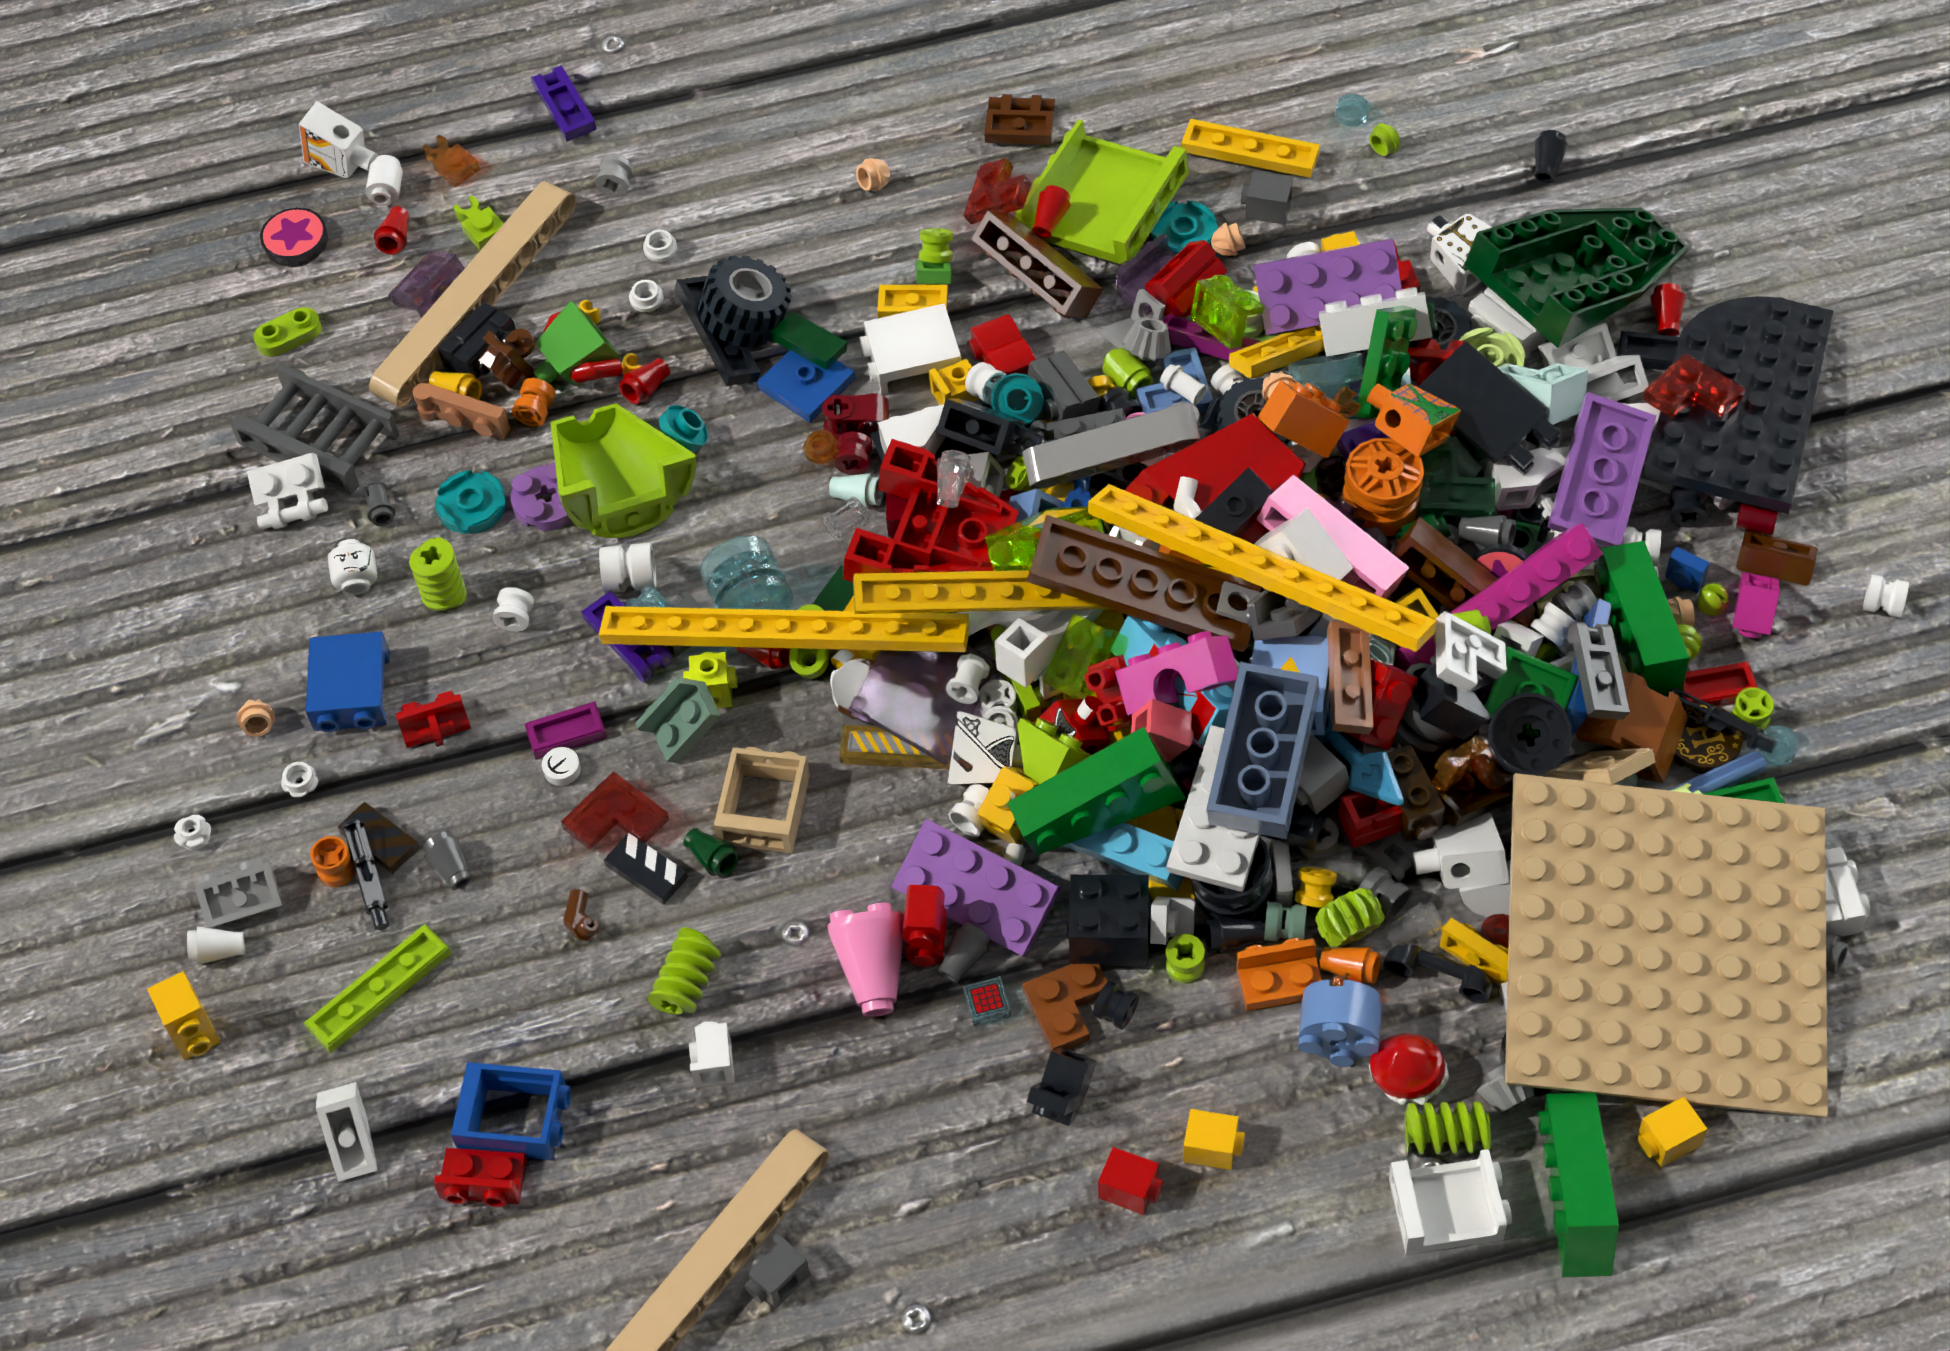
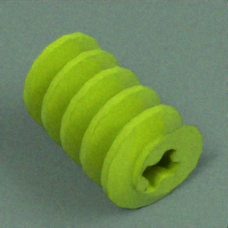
(438, 575)
(684, 972)
(1447, 1127)

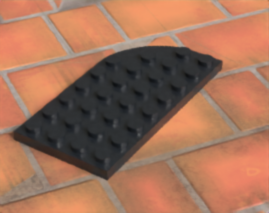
(1758, 446)

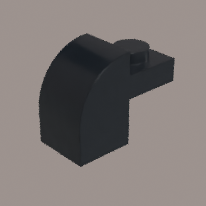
(1062, 1086)

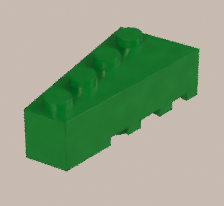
(1642, 617)
(1097, 794)
(1579, 1184)

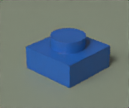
(1686, 570)

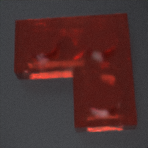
(996, 191)
(1694, 381)
(614, 804)

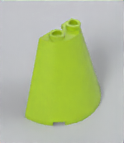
(618, 472)

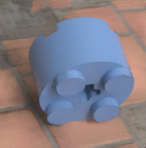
(1340, 1021)

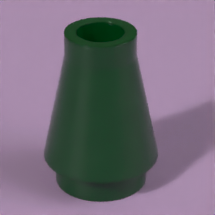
(713, 853)

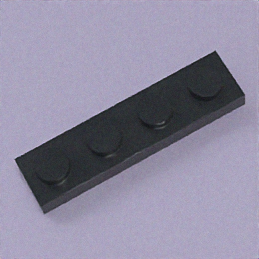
(732, 361)

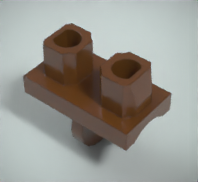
(507, 359)

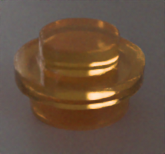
(820, 447)

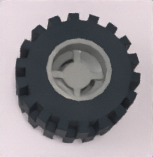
(744, 300)

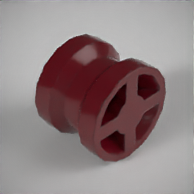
(853, 453)

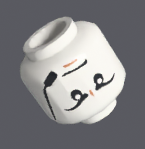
(352, 567)

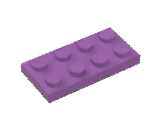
(1302, 285)
(1602, 469)
(979, 886)

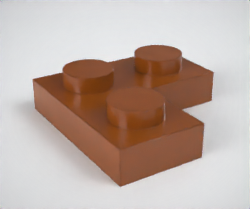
(1056, 999)

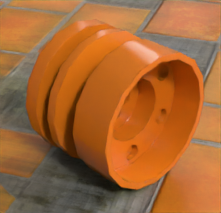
(1384, 484)

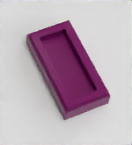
(565, 729)

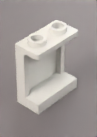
(909, 344)
(1449, 1204)

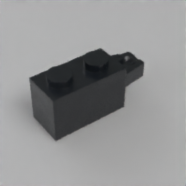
(985, 428)

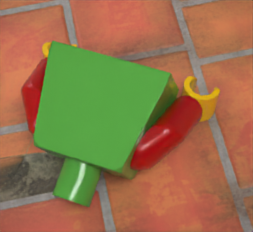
(578, 348)

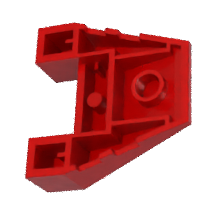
(1217, 463)
(928, 534)

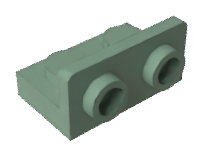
(680, 717)

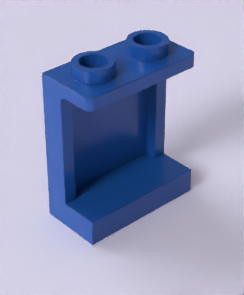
(346, 681)

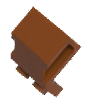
(1652, 723)

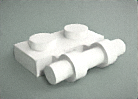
(287, 480)

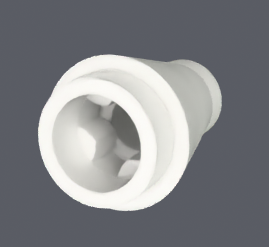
(213, 944)

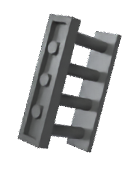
(283, 445)

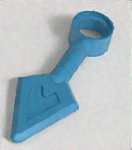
(1369, 772)

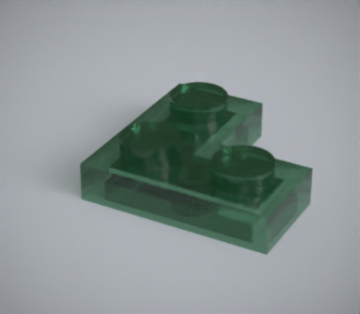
(1453, 495)

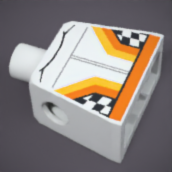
(333, 142)

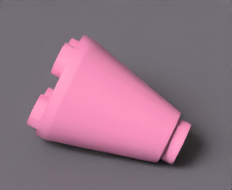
(870, 954)

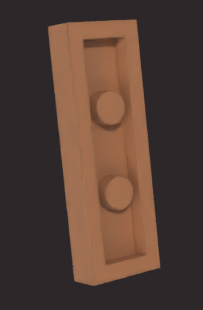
(1349, 678)

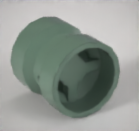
(1294, 922)

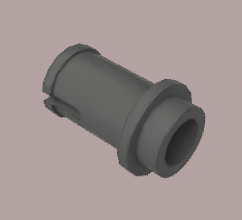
(379, 510)

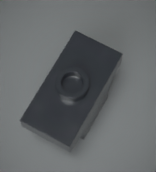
(1237, 505)

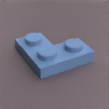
(1156, 398)

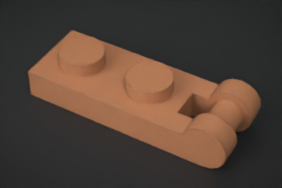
(460, 410)

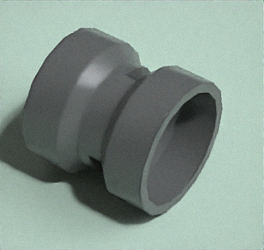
(1391, 894)

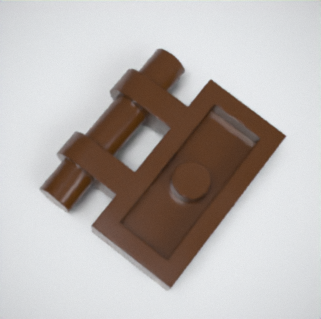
(1019, 120)

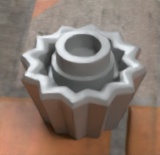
(1148, 339)
(1503, 1096)

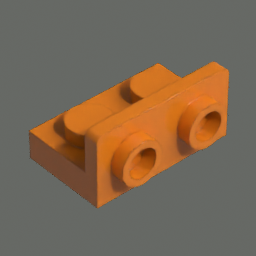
(1277, 972)

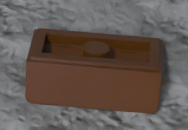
(1777, 558)

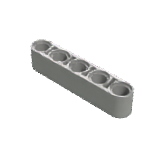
(1111, 446)

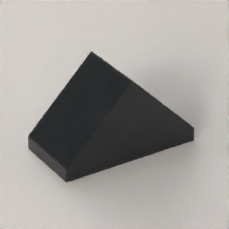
(1450, 706)

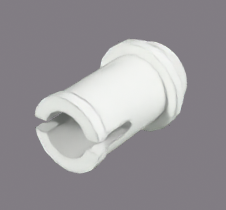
(1183, 384)

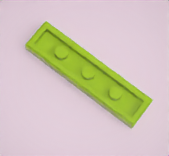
(377, 988)

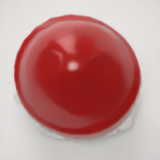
(1409, 1068)

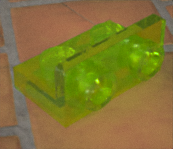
(1223, 309)
(1080, 647)

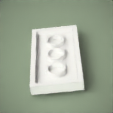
(1207, 850)

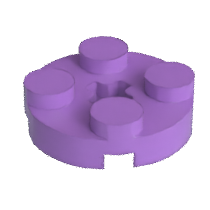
(526, 501)

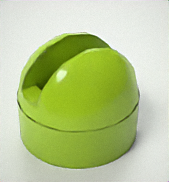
(1709, 599)

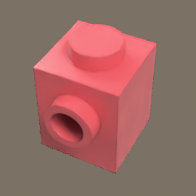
(1166, 725)

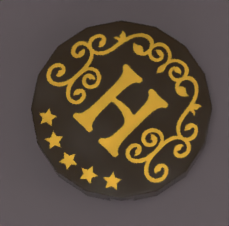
(1705, 748)

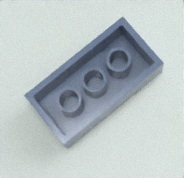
(1263, 750)

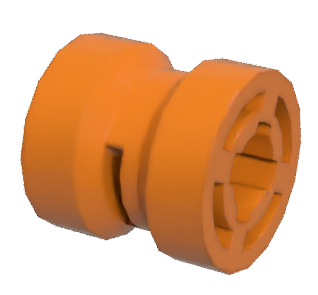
(533, 403)
(332, 861)

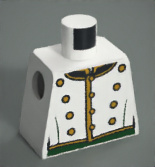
(1451, 248)

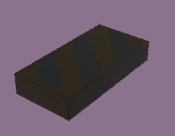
(387, 842)

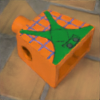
(1413, 417)

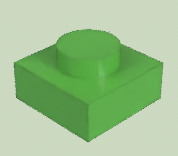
(932, 273)

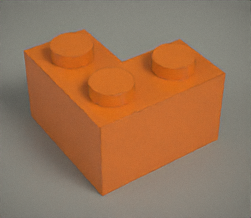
(1304, 416)

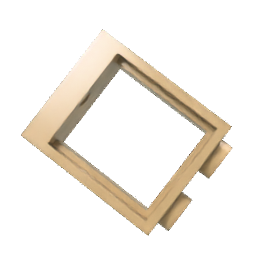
(756, 831)

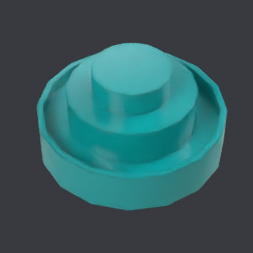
(1018, 397)
(684, 427)

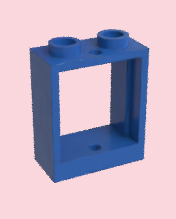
(485, 1077)

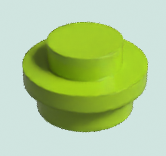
(1384, 139)

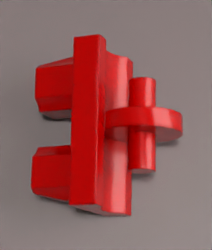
(1428, 357)
(1104, 682)
(432, 720)

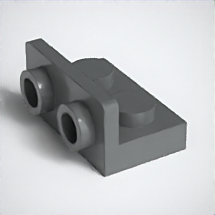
(1275, 617)

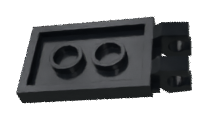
(1492, 406)

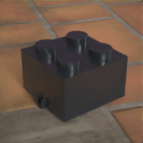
(1109, 920)

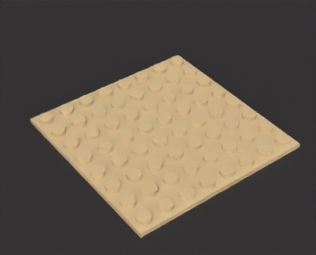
(1667, 946)

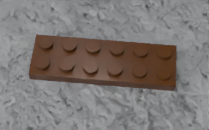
(1136, 581)

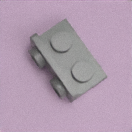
(238, 894)

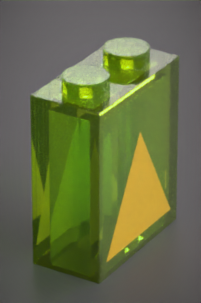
(1015, 545)

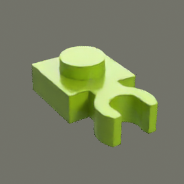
(478, 224)

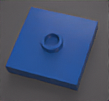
(804, 385)

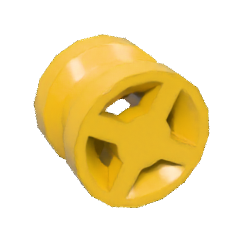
(1315, 886)

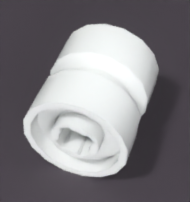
(627, 567)

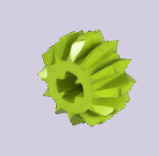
(1349, 917)

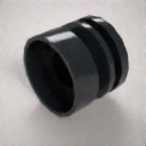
(1541, 715)
(1235, 904)

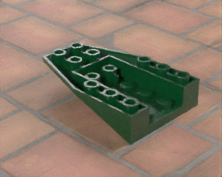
(1573, 265)

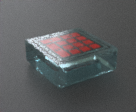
(987, 1001)

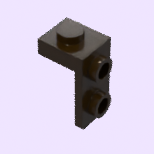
(1422, 806)

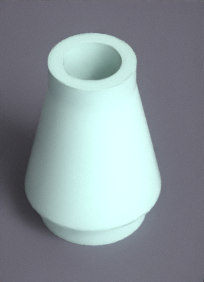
(861, 486)

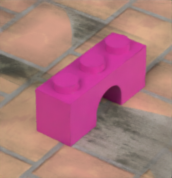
(1202, 663)

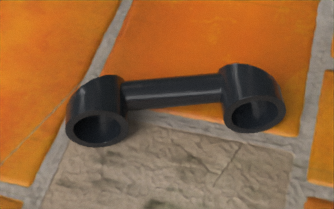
(1404, 959)

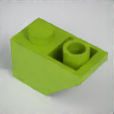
(1045, 751)

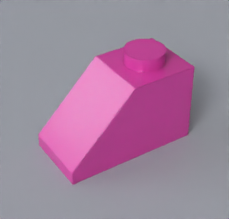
(1755, 604)

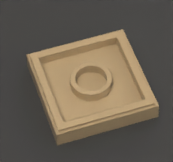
(1604, 765)

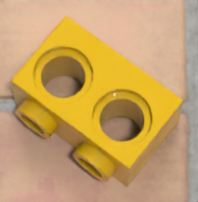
(183, 1016)

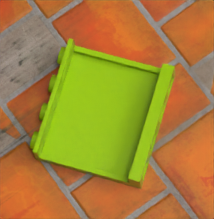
(1112, 191)

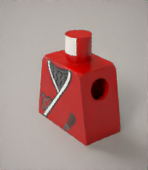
(1079, 720)

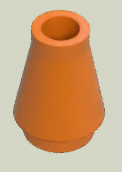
(1357, 961)

